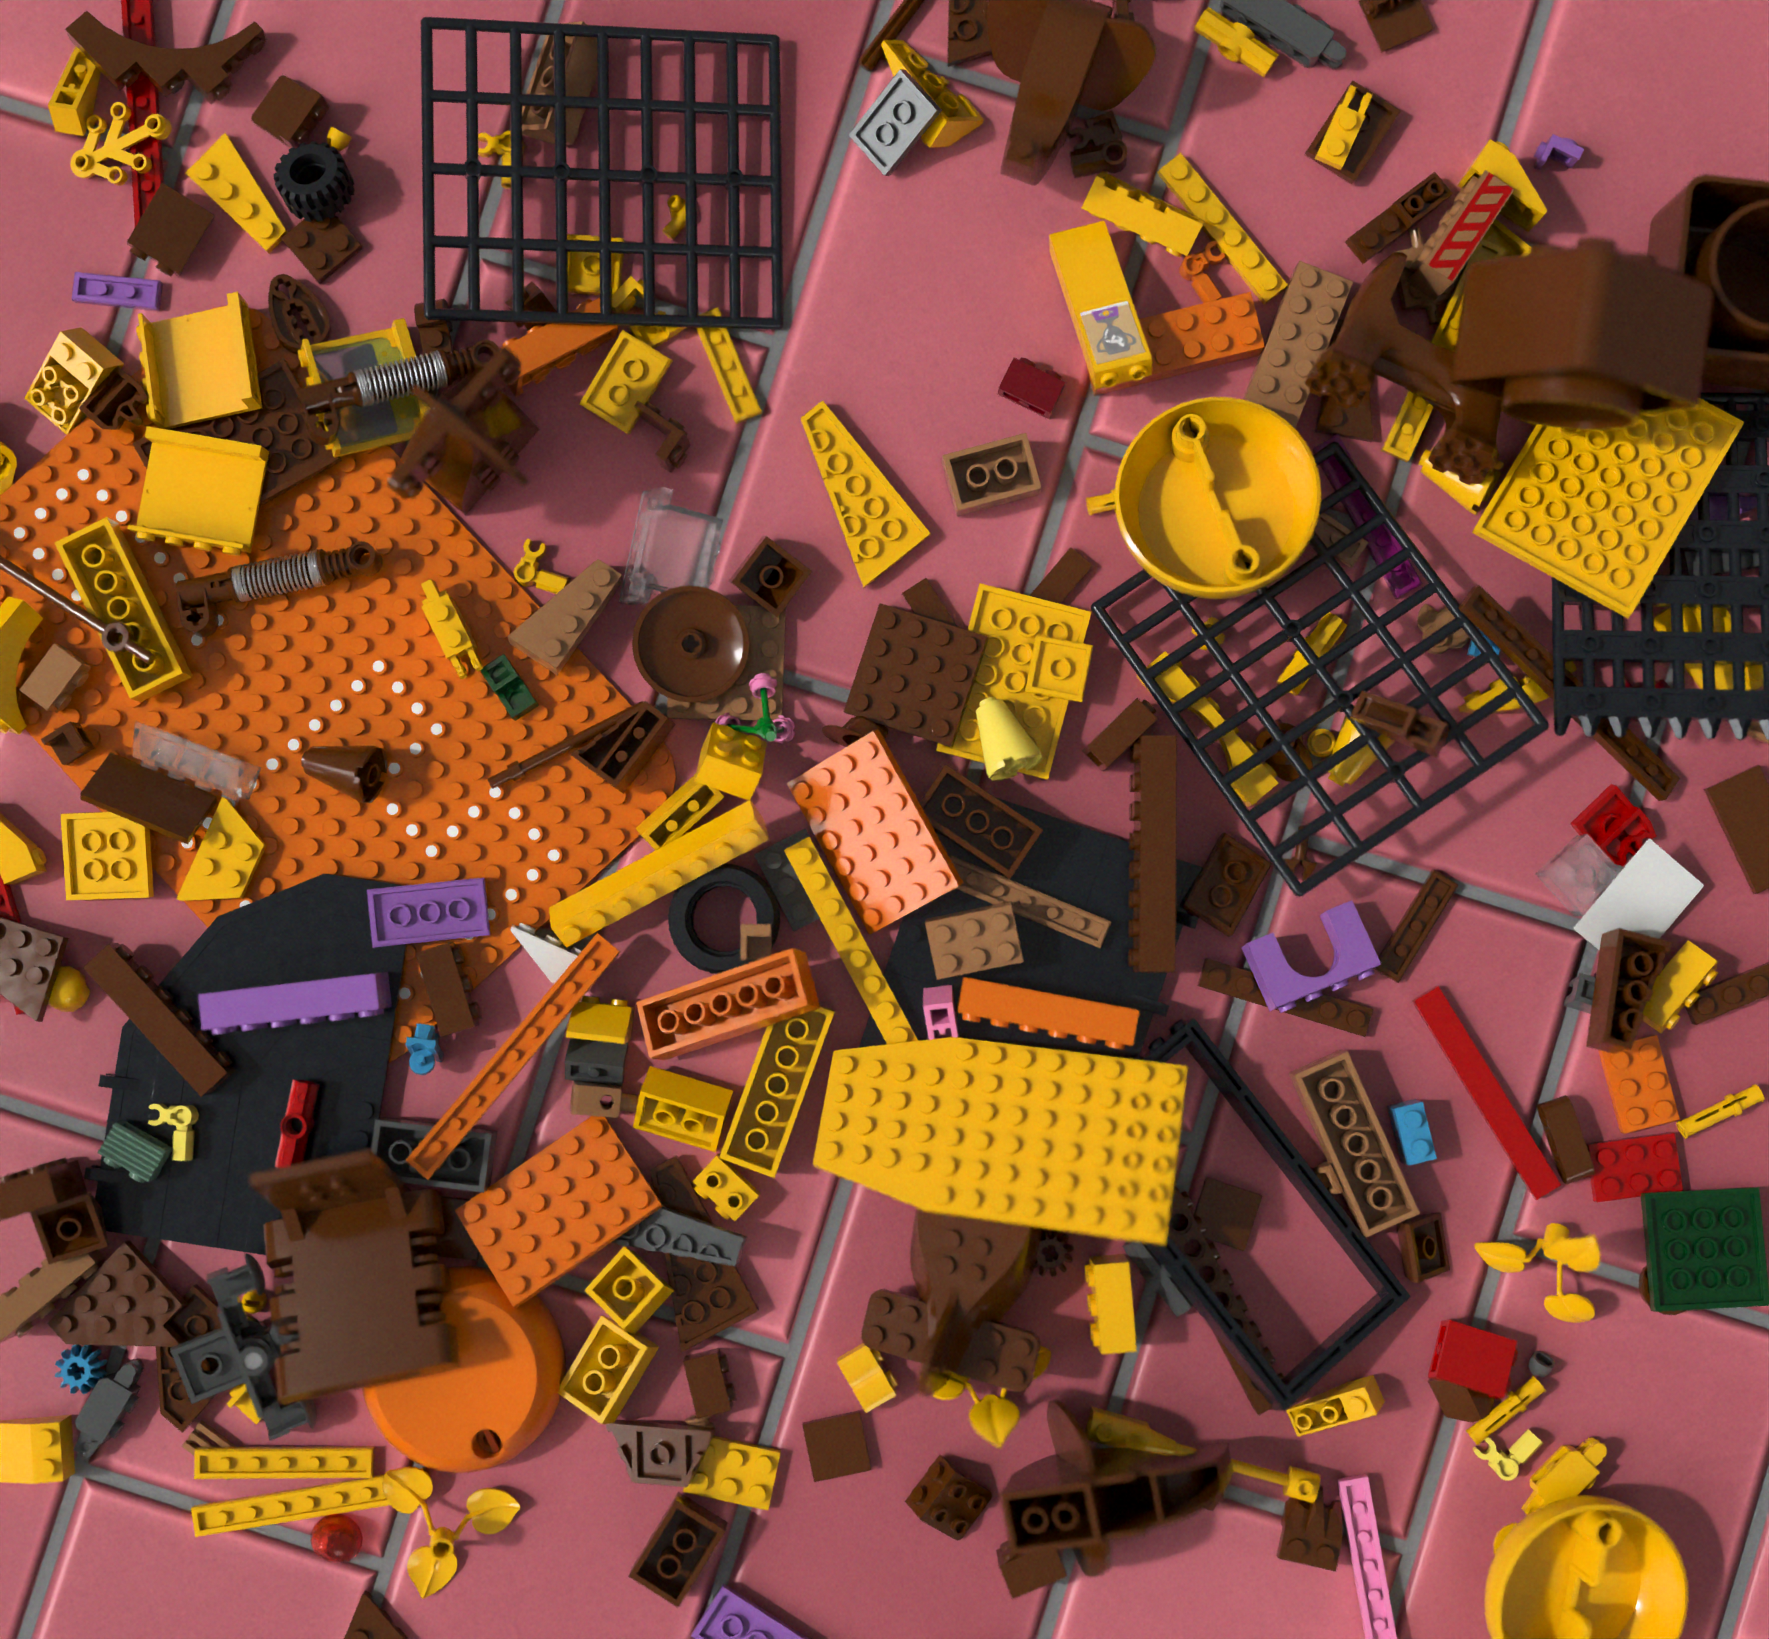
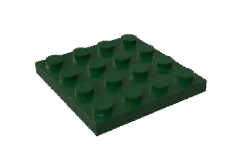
(1705, 1249)

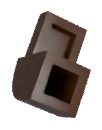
(433, 333)

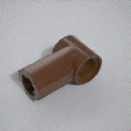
(1095, 159)

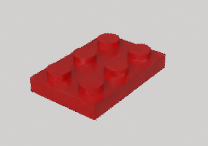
(1634, 1166)

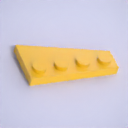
(231, 185)

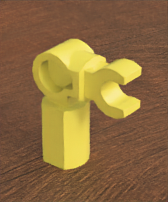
(183, 1118)
(1507, 1465)

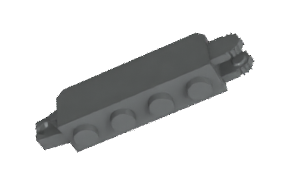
(1288, 30)

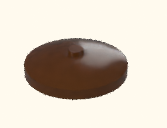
(690, 643)

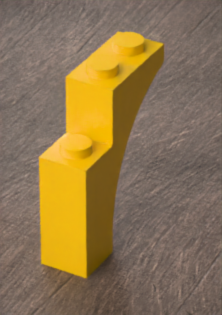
(16, 626)

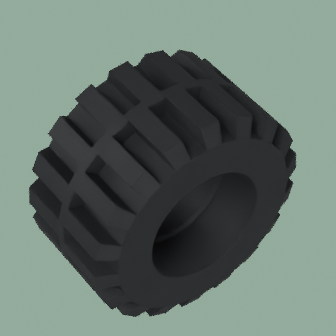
(303, 167)

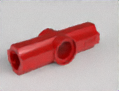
(300, 1106)

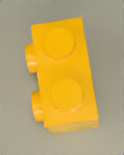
(726, 1188)

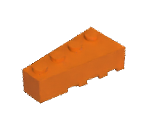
(556, 346)

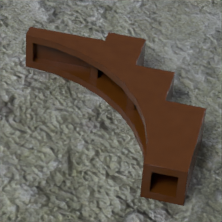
(165, 68)

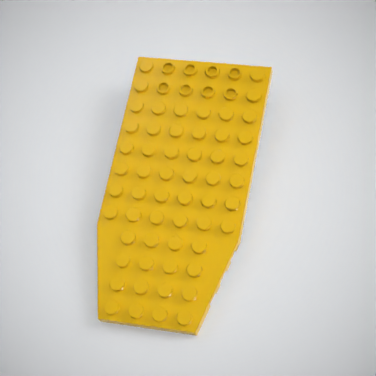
(1009, 1133)

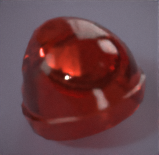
(336, 1538)

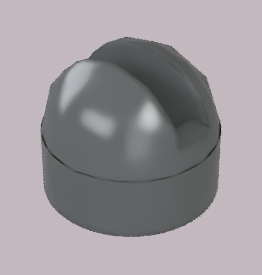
(1541, 1364)

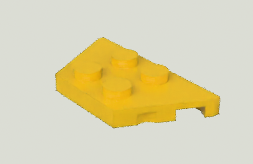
(224, 858)

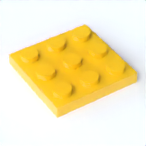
(105, 857)

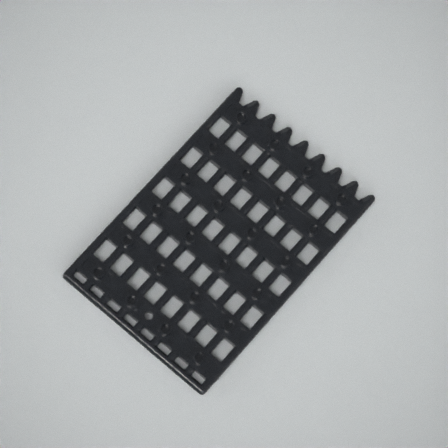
(1679, 591)

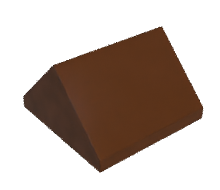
(70, 1228)
(1423, 1247)

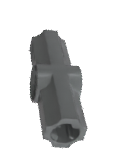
(1157, 1276)

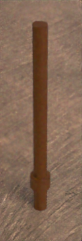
(517, 770)

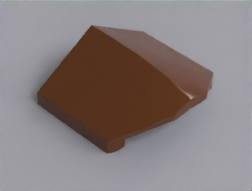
(1461, 1402)

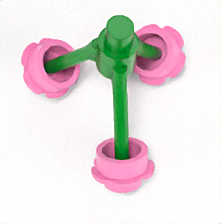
(772, 730)

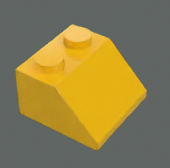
(601, 1020)

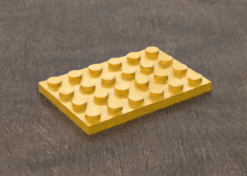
(1011, 626)

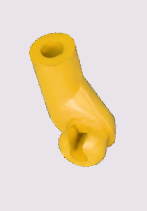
(678, 216)

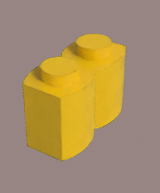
(867, 1376)

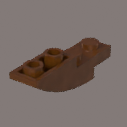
(1398, 218)

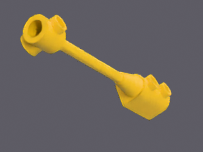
(1128, 1432)

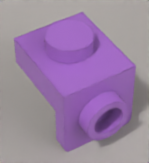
(1559, 149)

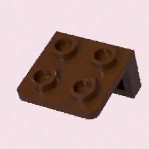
(290, 112)
(673, 450)
(948, 1499)

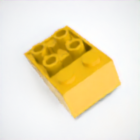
(70, 376)

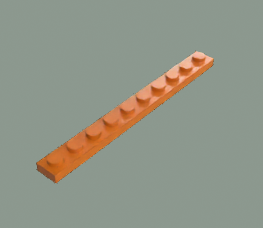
(512, 1056)

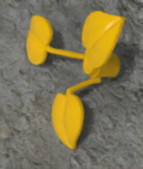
(1578, 1253)
(992, 1416)
(436, 1564)

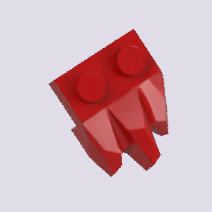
(1614, 825)

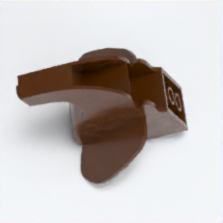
(1063, 59)
(1104, 1493)

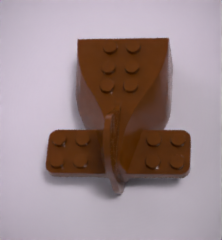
(467, 437)
(965, 1283)

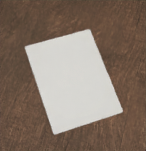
(1642, 897)

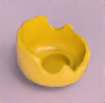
(69, 990)

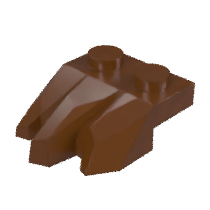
(115, 401)
(1311, 1532)

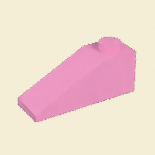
(940, 1012)

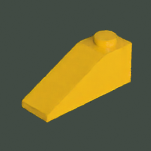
(75, 95)
(18, 854)

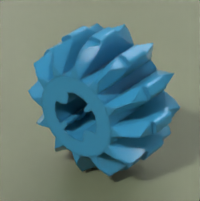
(82, 1358)

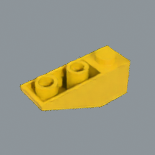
(1337, 1406)

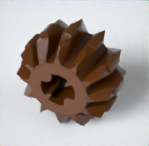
(1059, 1248)

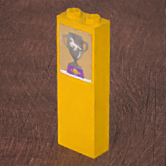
(1100, 305)

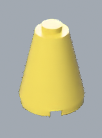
(1004, 741)

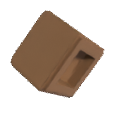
(1328, 1177)

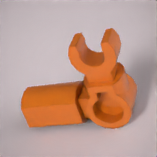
(1192, 270)

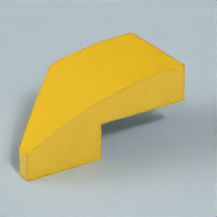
(655, 335)

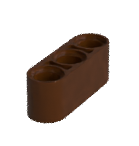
(1565, 1139)

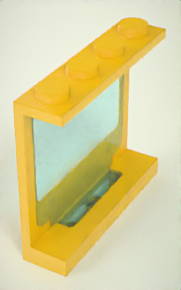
(373, 424)

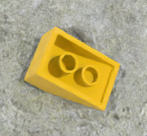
(1524, 204)
(36, 1450)

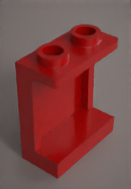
(1473, 1359)

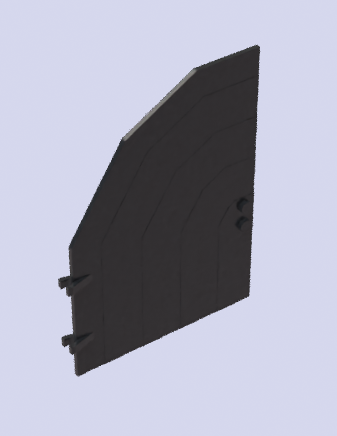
(1074, 868)
(285, 938)

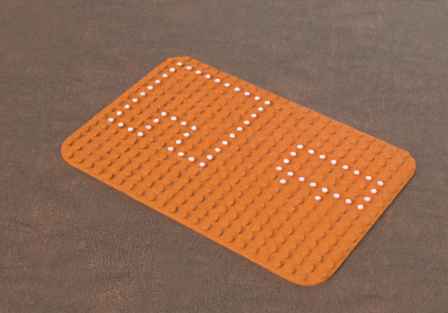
(340, 671)

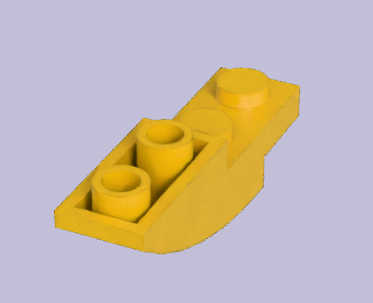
(1476, 699)

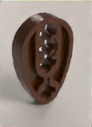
(304, 302)

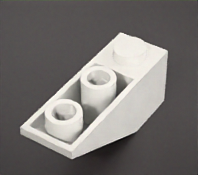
(546, 952)

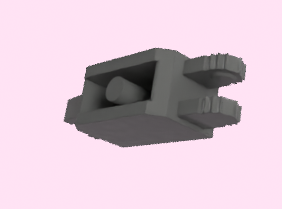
(107, 1406)

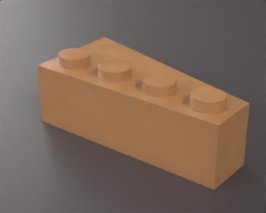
(564, 621)
(41, 1290)

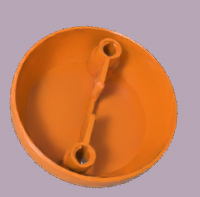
(504, 1384)

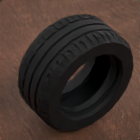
(684, 903)

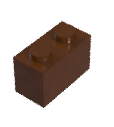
(709, 1382)

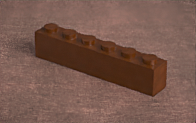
(159, 1018)

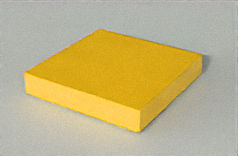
(585, 268)
(1059, 668)

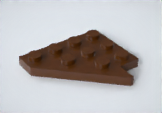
(121, 1305)
(194, 1320)

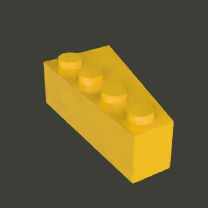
(1143, 214)

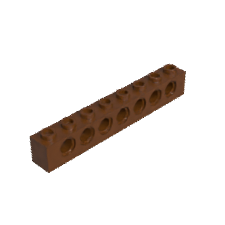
(1219, 1282)

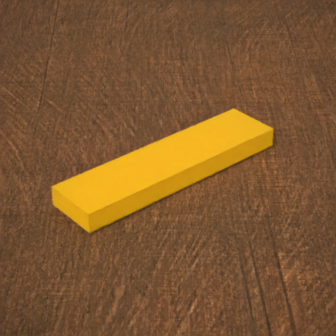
(729, 370)

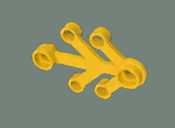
(115, 145)

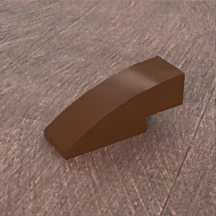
(1400, 723)

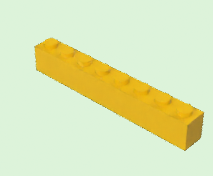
(658, 873)

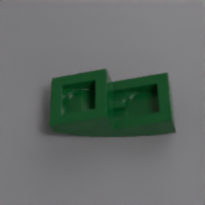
(509, 687)

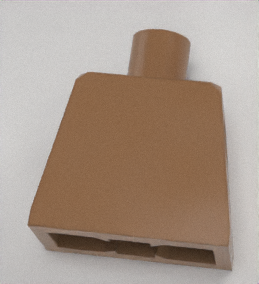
(587, 1097)

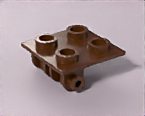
(1395, 21)

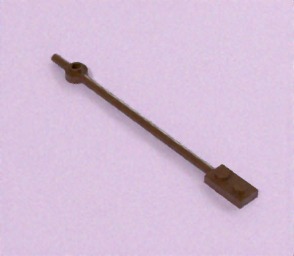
(109, 632)

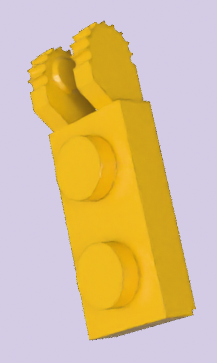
(1342, 131)

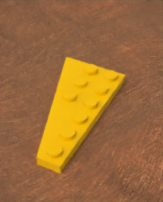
(868, 508)

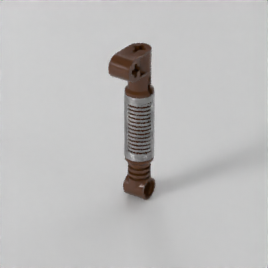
(385, 383)
(244, 583)

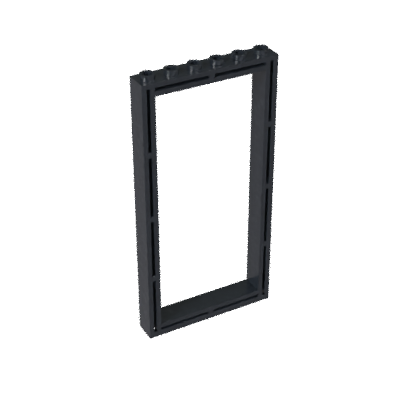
(1390, 1292)

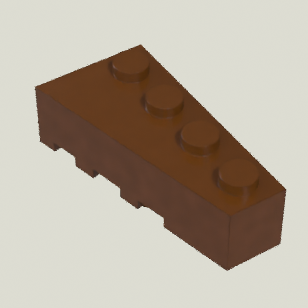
(1623, 987)

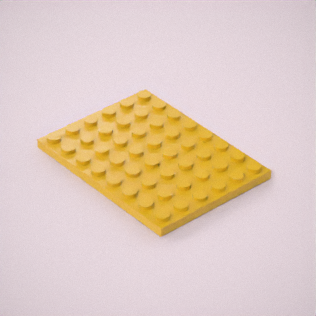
(1607, 501)

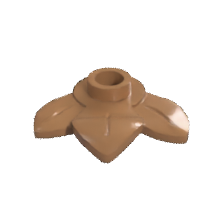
(1431, 620)

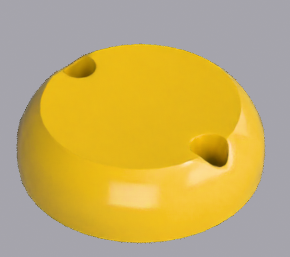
(1217, 498)
(1586, 1574)

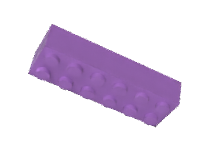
(288, 1002)

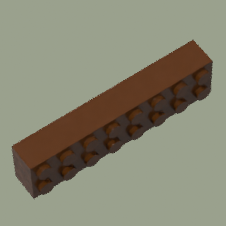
(1154, 854)

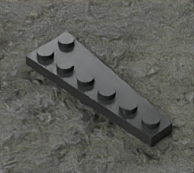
(685, 1237)

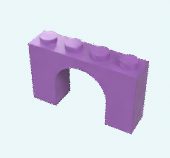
(1352, 957)

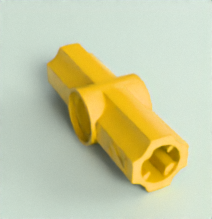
(1236, 42)
(1320, 640)

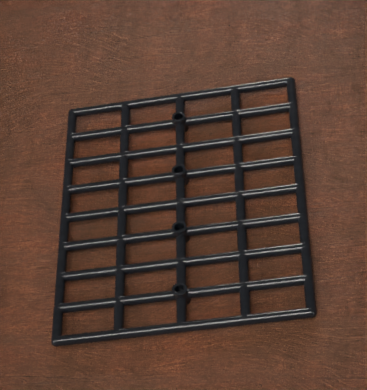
(561, 173)
(1342, 698)

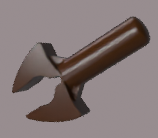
(1301, 855)

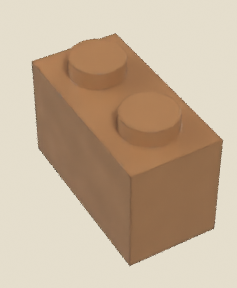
(56, 678)

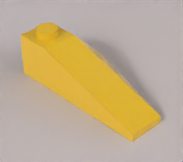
(957, 113)

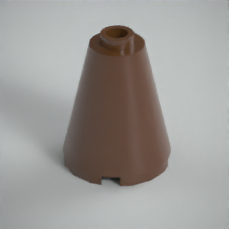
(348, 769)

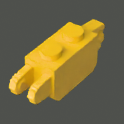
(449, 627)
(1565, 1474)

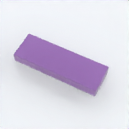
(117, 291)

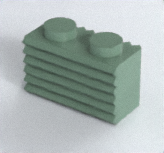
(134, 1151)

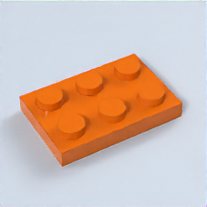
(1639, 1085)

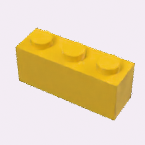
(678, 813)
(1679, 986)

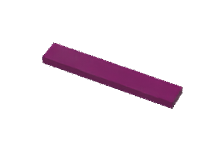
(1381, 541)

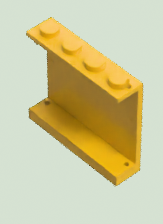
(199, 365)
(201, 491)

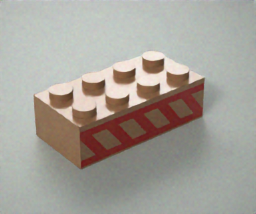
(1458, 234)

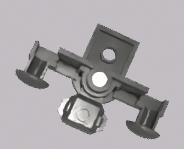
(244, 1353)

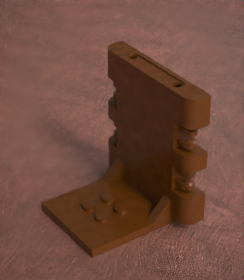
(357, 1276)

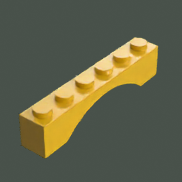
(1254, 783)

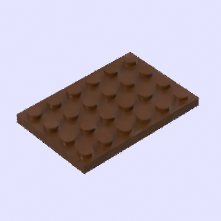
(276, 427)

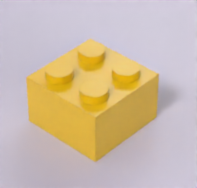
(731, 761)
(629, 1290)

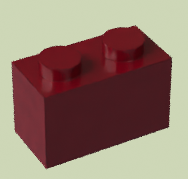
(1031, 387)

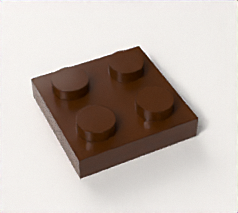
(322, 246)

